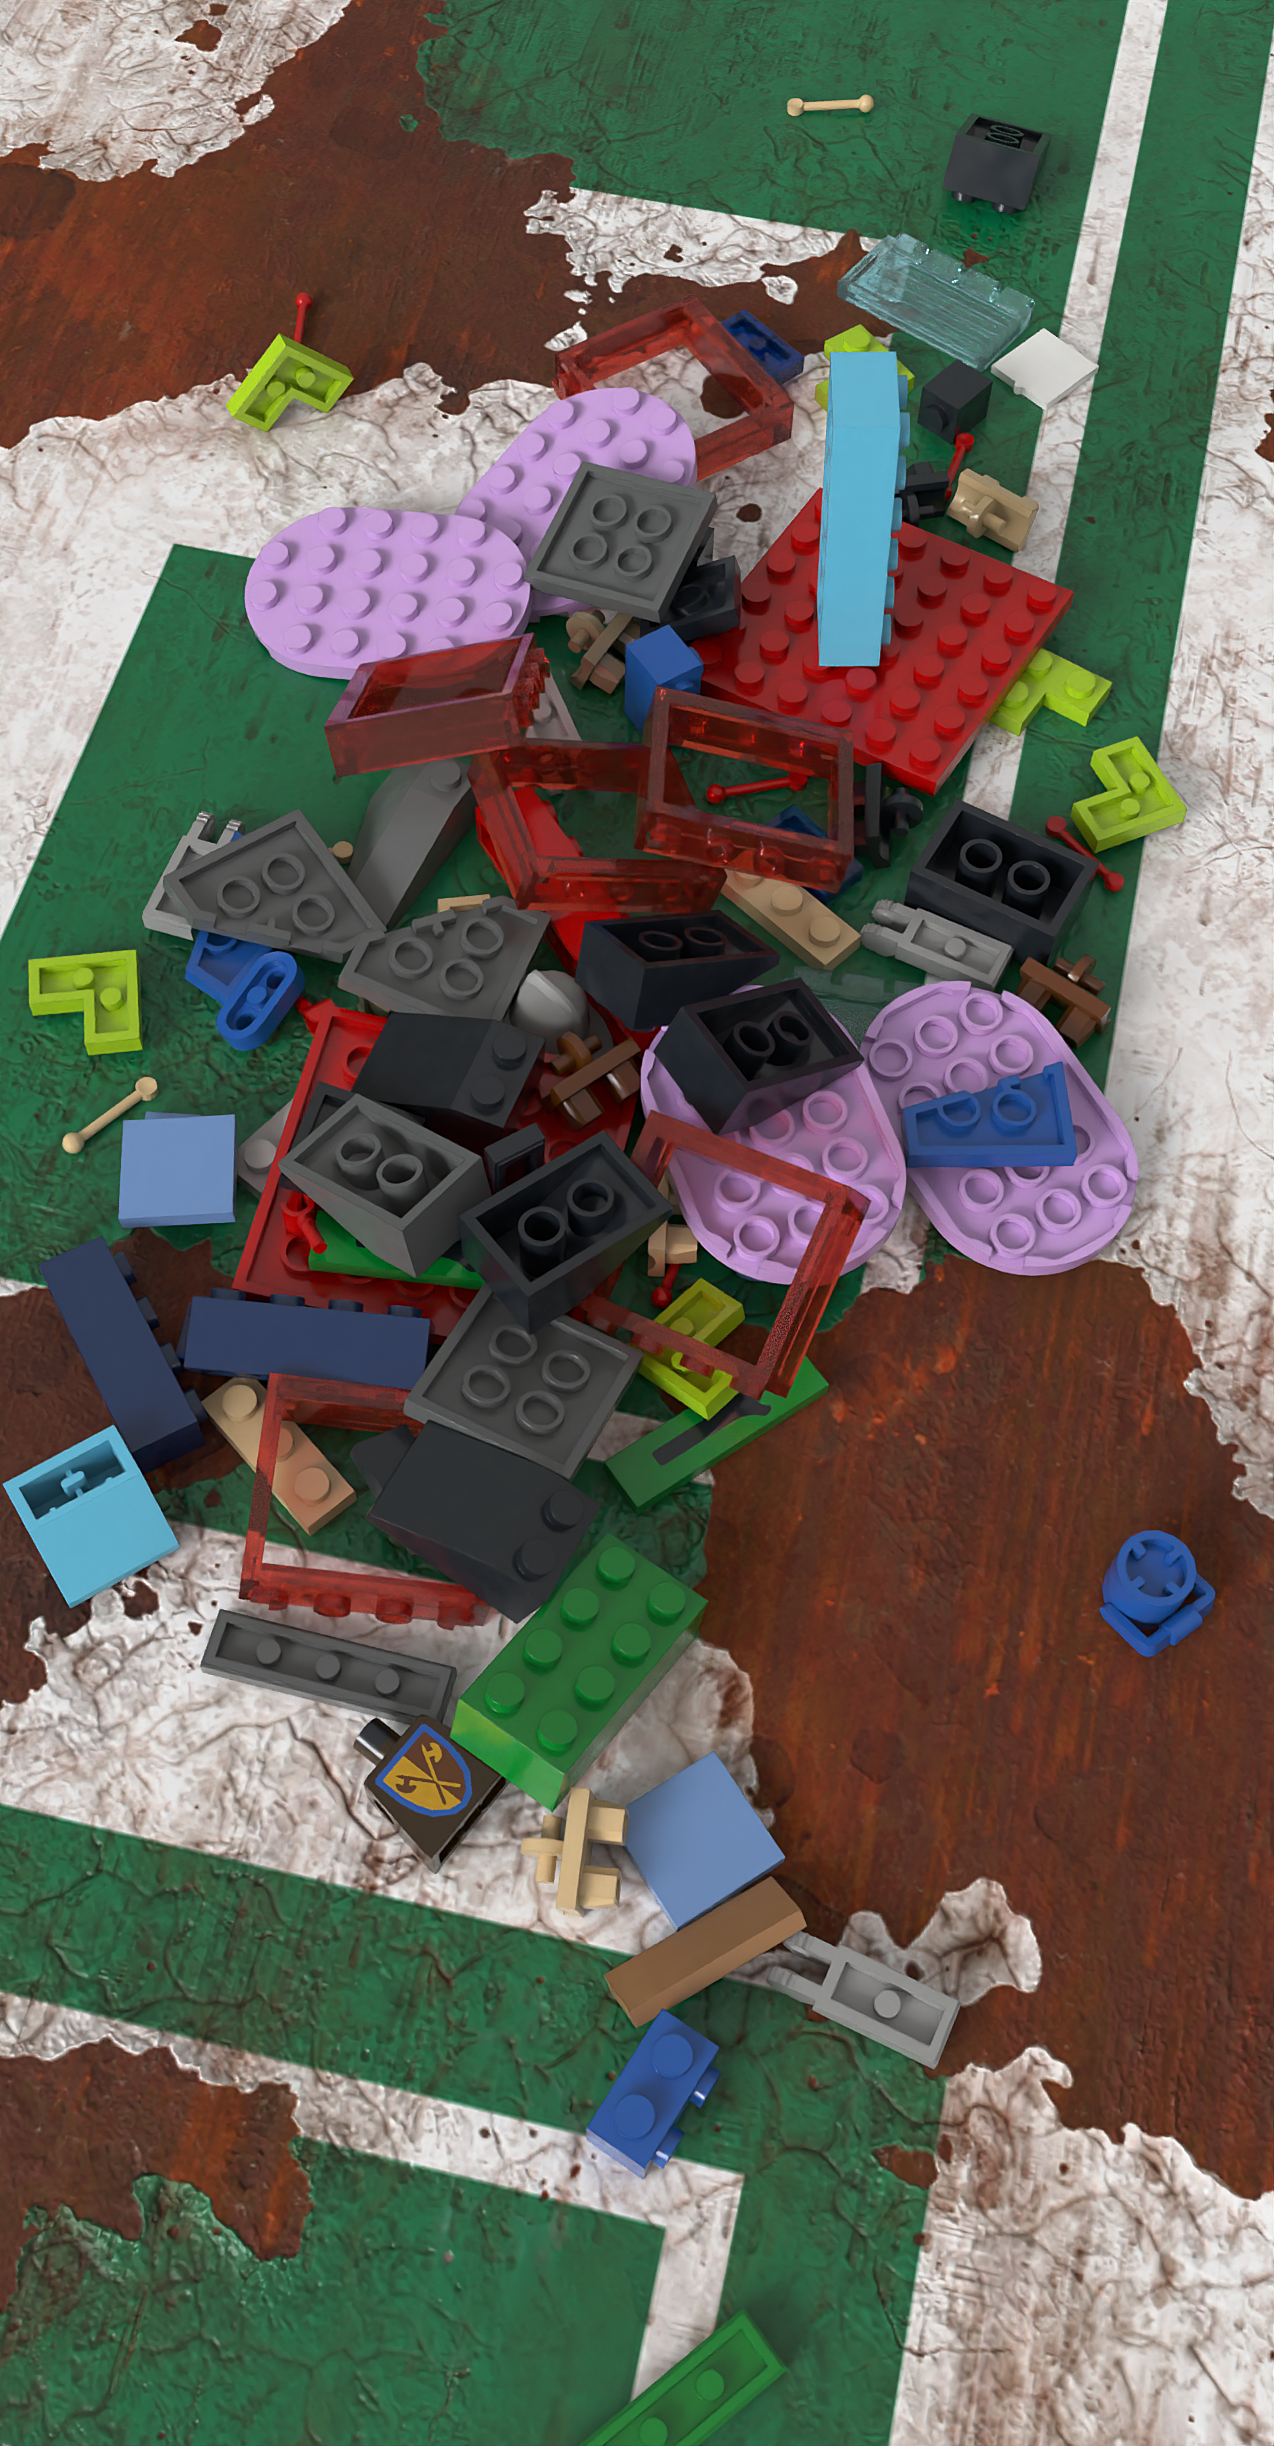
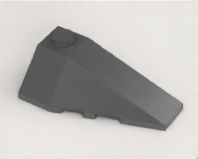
(410, 834)

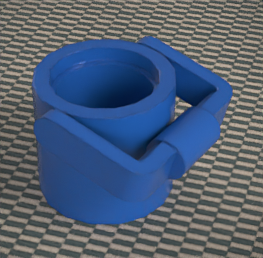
(1147, 1588)

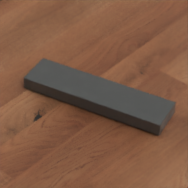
(327, 1669)

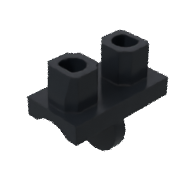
(923, 493)
(881, 814)

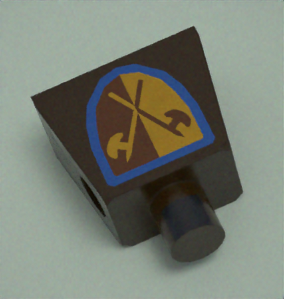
(427, 1785)

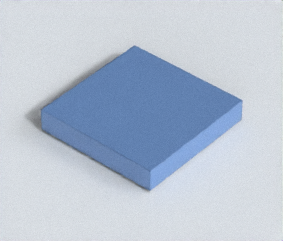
(178, 1171)
(698, 1841)

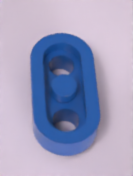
(260, 1001)

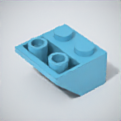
(91, 1516)

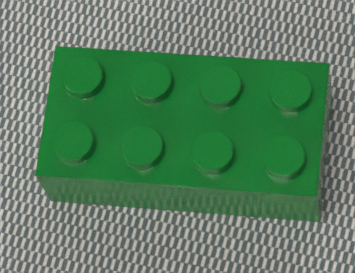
(577, 1671)

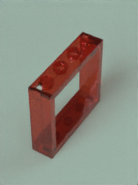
(690, 325)
(437, 705)
(760, 739)
(584, 882)
(811, 1285)
(329, 1591)

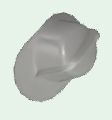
(554, 1004)

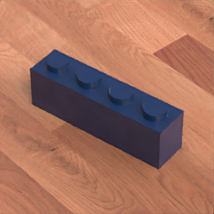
(287, 1338)
(123, 1355)

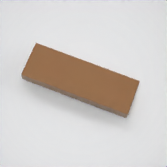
(704, 1951)

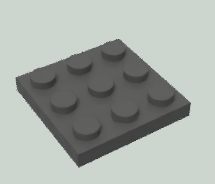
(621, 541)
(525, 1392)

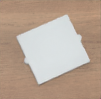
(1044, 369)

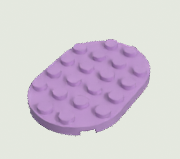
(597, 426)
(383, 587)
(831, 1132)
(1003, 1217)

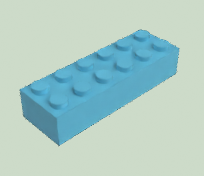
(860, 506)

